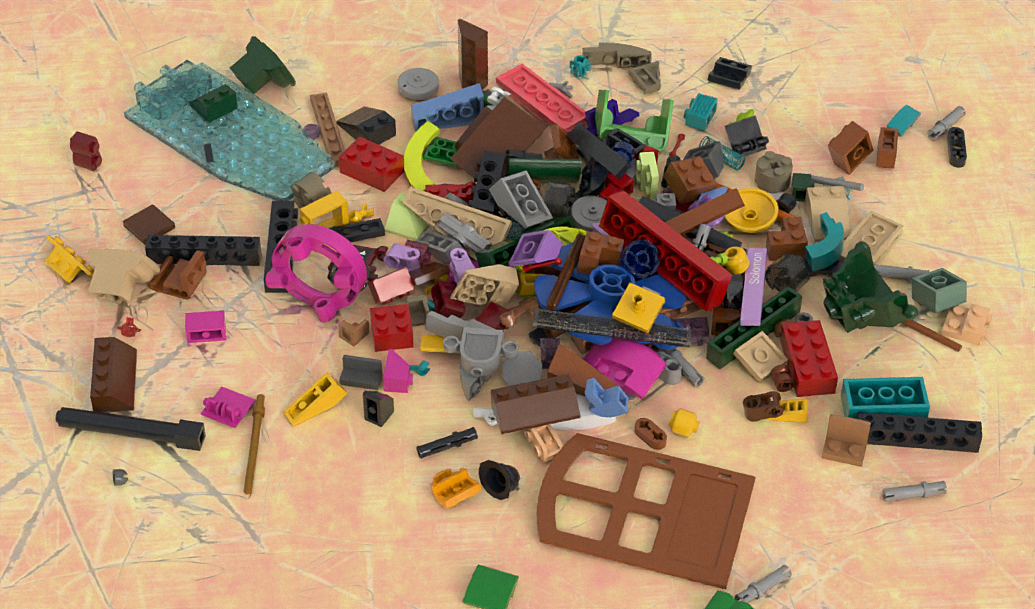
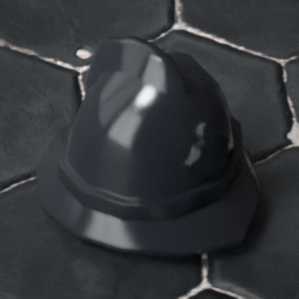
(498, 478)

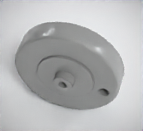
(418, 83)
(587, 211)

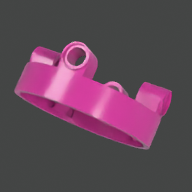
(299, 244)

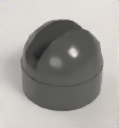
(118, 478)

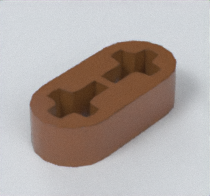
(650, 433)

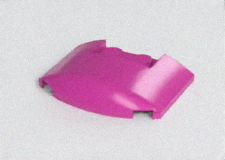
(627, 364)

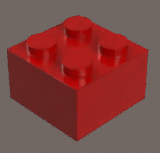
(391, 327)

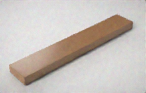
(327, 123)

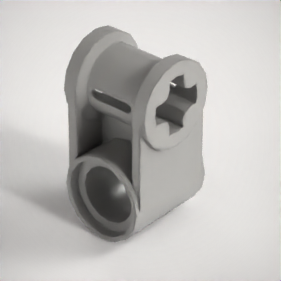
(672, 371)

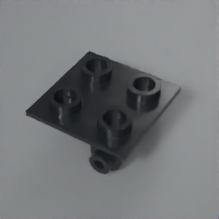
(746, 136)

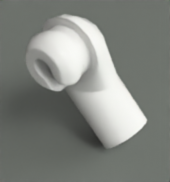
(485, 413)

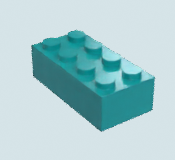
(885, 396)

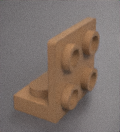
(846, 440)

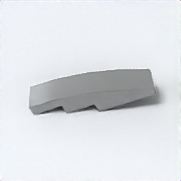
(451, 326)

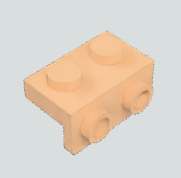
(544, 441)

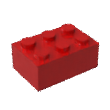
(371, 164)

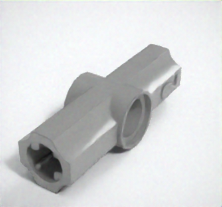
(464, 233)

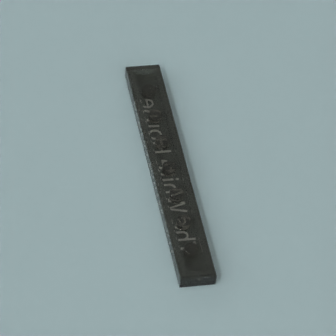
(610, 328)

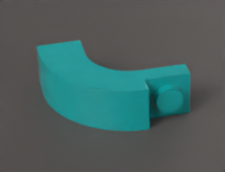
(830, 248)

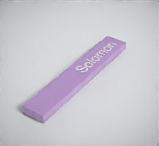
(754, 287)

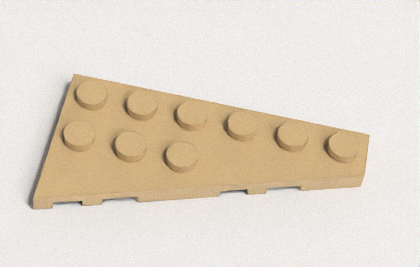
(432, 208)

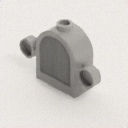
(480, 350)

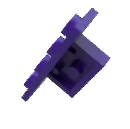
(618, 118)

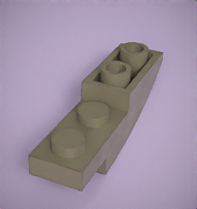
(615, 53)

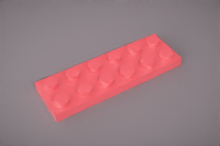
(542, 97)

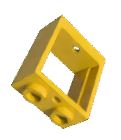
(333, 202)

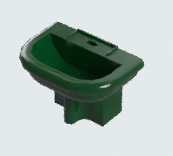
(260, 67)

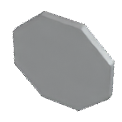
(521, 369)

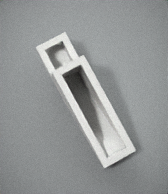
(587, 418)

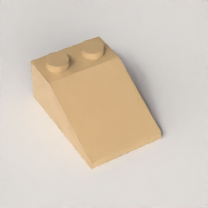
(828, 200)

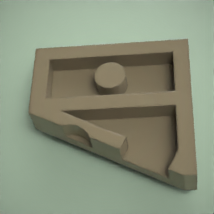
(647, 77)

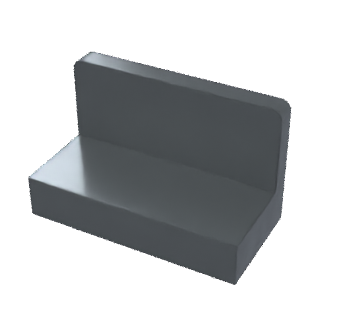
(361, 372)

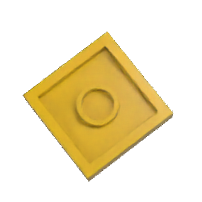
(638, 308)

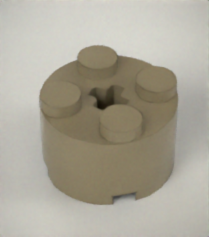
(773, 172)
(309, 189)

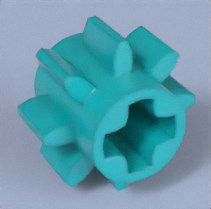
(580, 65)

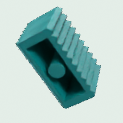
(700, 111)

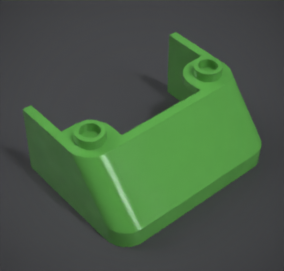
(656, 127)

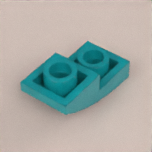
(904, 119)

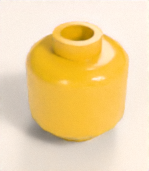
(737, 260)
(684, 422)

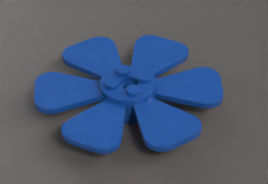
(603, 292)

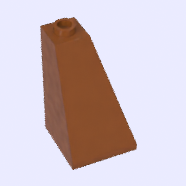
(579, 370)

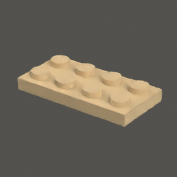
(876, 232)

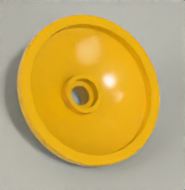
(757, 214)

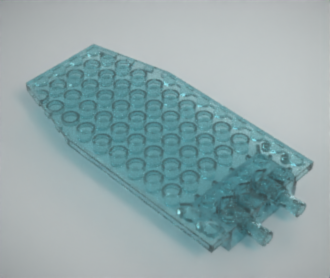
(250, 146)

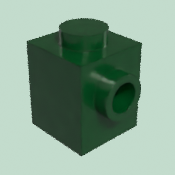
(799, 186)

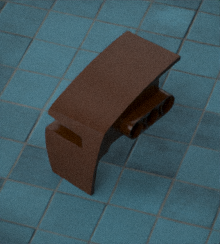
(505, 127)

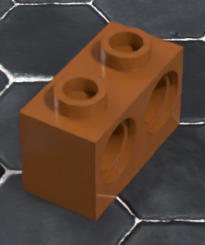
(887, 147)

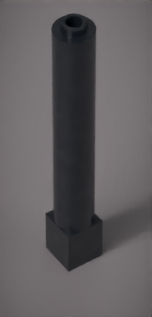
(185, 433)

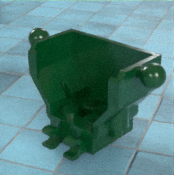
(861, 297)

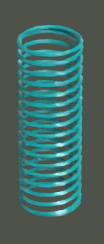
(737, 155)

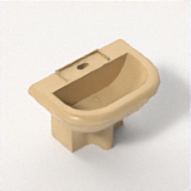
(118, 272)

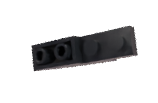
(593, 175)

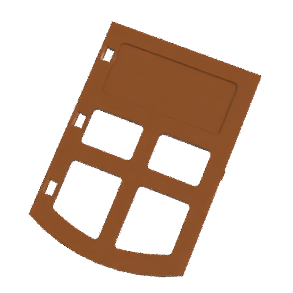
(697, 522)

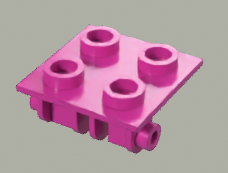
(227, 407)

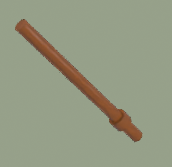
(934, 335)

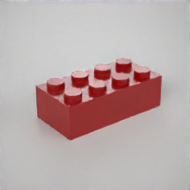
(809, 358)

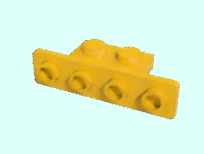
(64, 262)

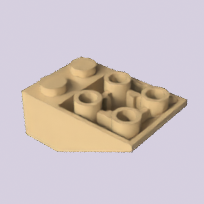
(487, 284)

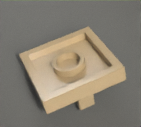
(760, 356)

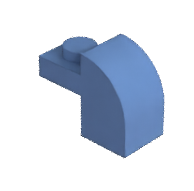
(606, 402)

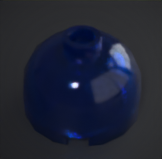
(640, 258)

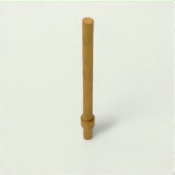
(258, 414)

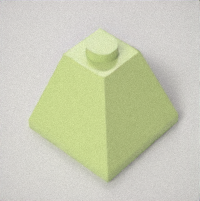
(403, 221)

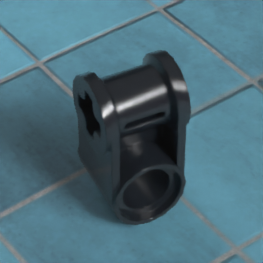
(734, 293)

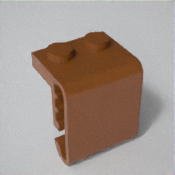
(180, 279)

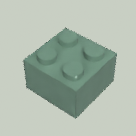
(939, 290)

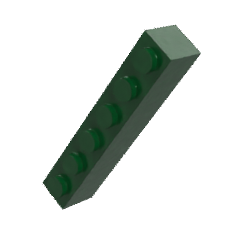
(503, 251)
(779, 307)

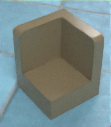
(418, 309)

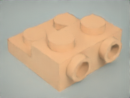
(967, 323)

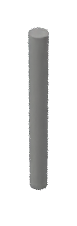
(835, 182)

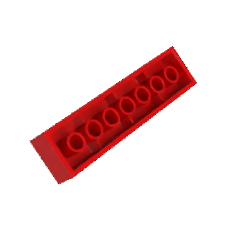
(680, 260)

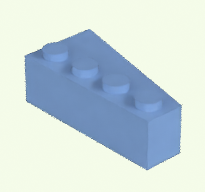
(451, 109)

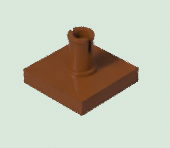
(562, 144)

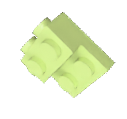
(647, 174)

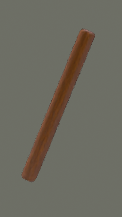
(565, 273)

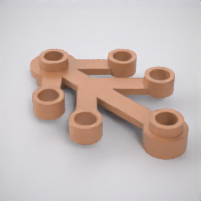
(508, 318)

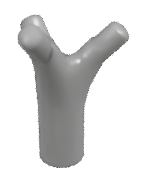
(563, 88)

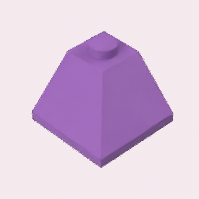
(536, 248)

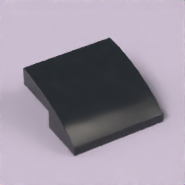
(729, 73)

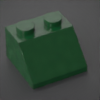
(215, 103)

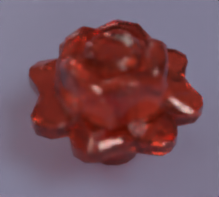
(129, 328)

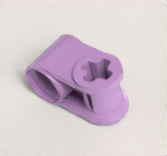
(402, 257)
(459, 263)

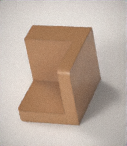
(353, 333)

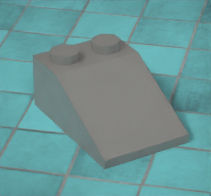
(521, 199)

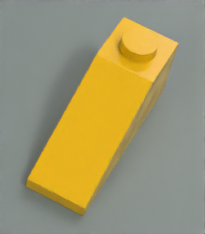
(318, 398)

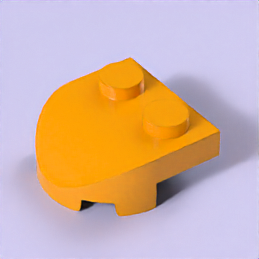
(453, 487)

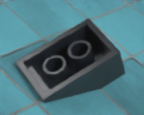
(369, 124)

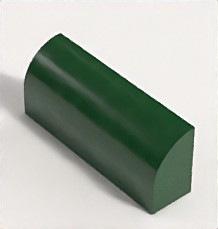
(546, 169)

